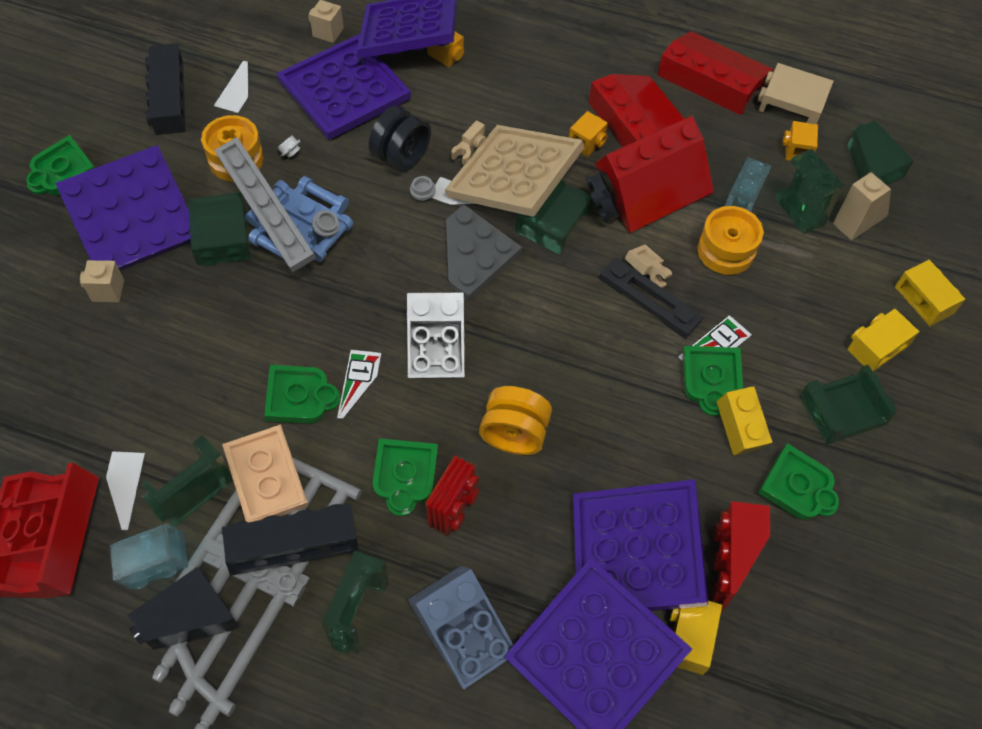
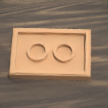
(265, 474)

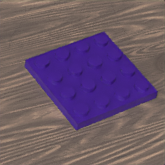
(406, 25)
(343, 89)
(128, 209)
(645, 541)
(597, 652)

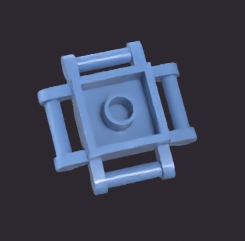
(301, 211)

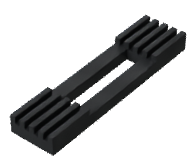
(681, 320)

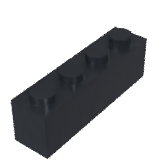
(166, 89)
(289, 539)

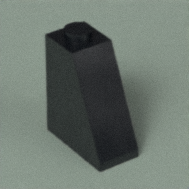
(181, 614)

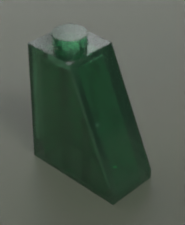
(878, 153)

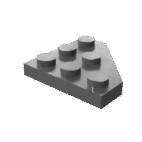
(475, 252)

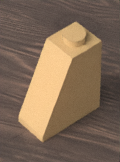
(864, 206)

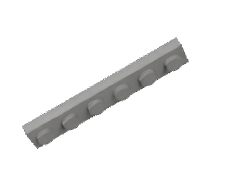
(265, 204)

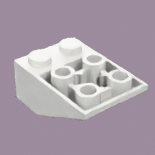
(435, 335)

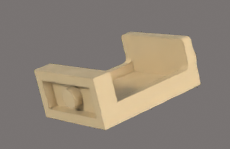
(795, 92)

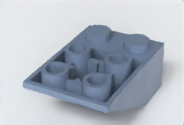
(462, 625)

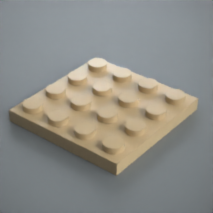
(515, 169)

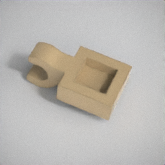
(470, 142)
(648, 262)

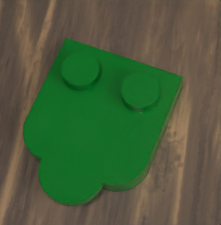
(56, 164)
(711, 374)
(298, 394)
(404, 474)
(800, 485)

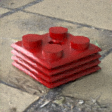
(451, 496)

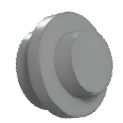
(422, 188)
(325, 223)

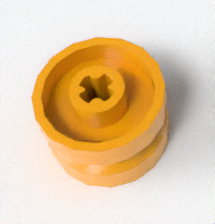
(224, 130)
(730, 240)
(515, 420)

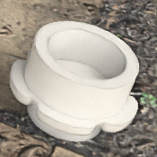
(289, 146)

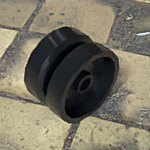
(399, 138)

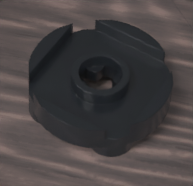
(602, 196)

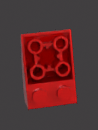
(740, 539)

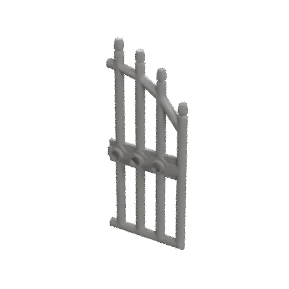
(281, 582)

